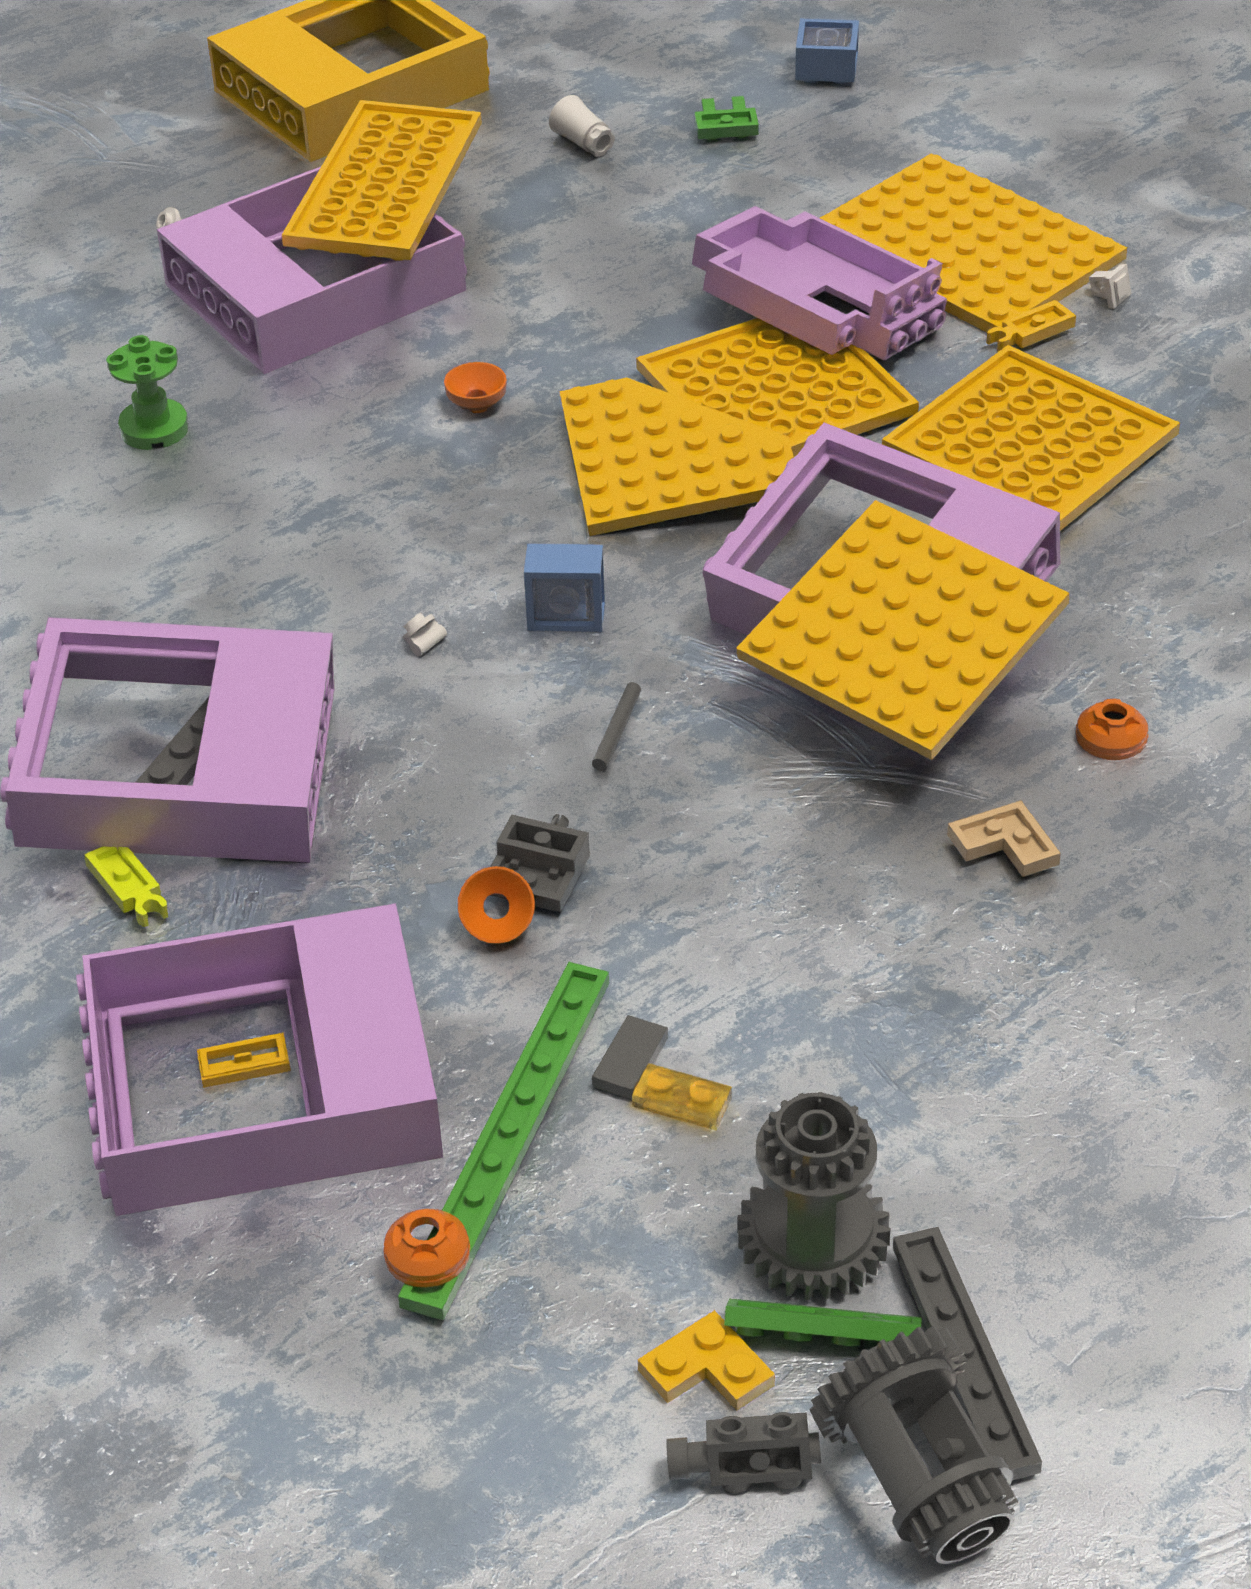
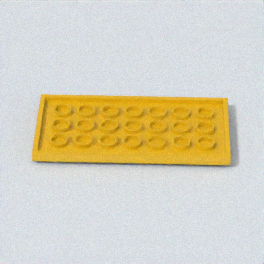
(382, 180)

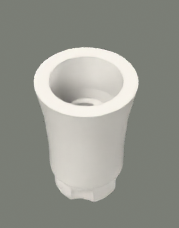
(580, 125)

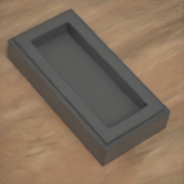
(628, 1056)

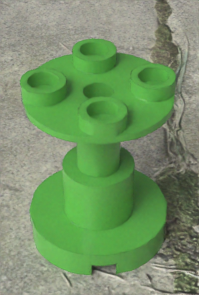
(151, 415)

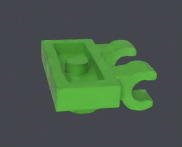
(733, 122)

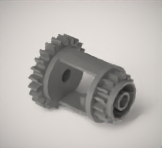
(815, 1210)
(890, 1392)

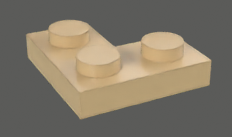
(1006, 829)

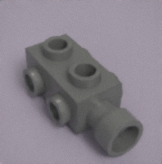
(748, 1452)

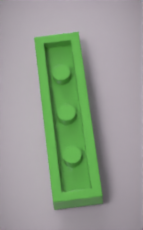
(802, 1322)

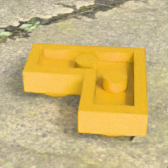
(709, 1352)

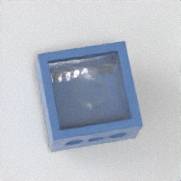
(827, 50)
(564, 587)

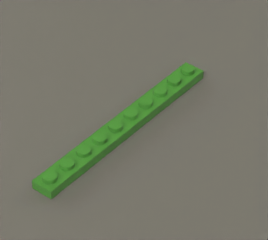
(514, 1123)

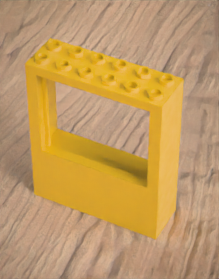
(305, 91)

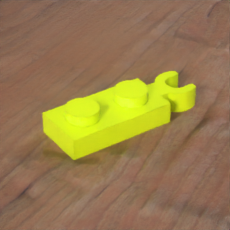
(127, 882)

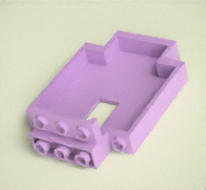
(780, 264)

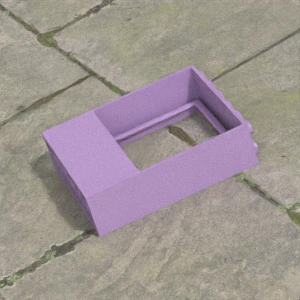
(271, 309)
(959, 506)
(256, 754)
(354, 1043)

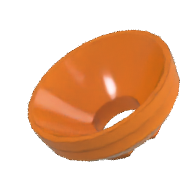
(475, 385)
(1109, 737)
(496, 881)
(426, 1261)

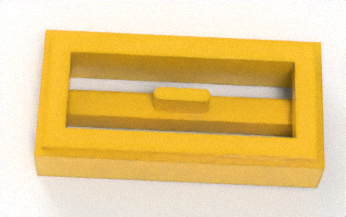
(244, 1064)

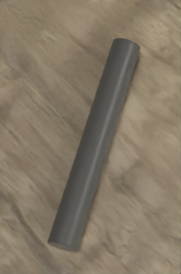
(616, 726)

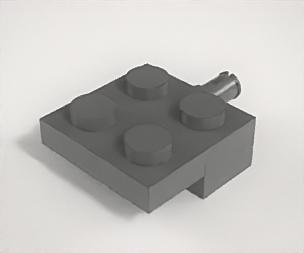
(545, 856)

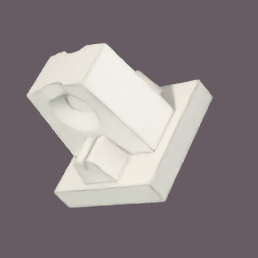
(1111, 285)

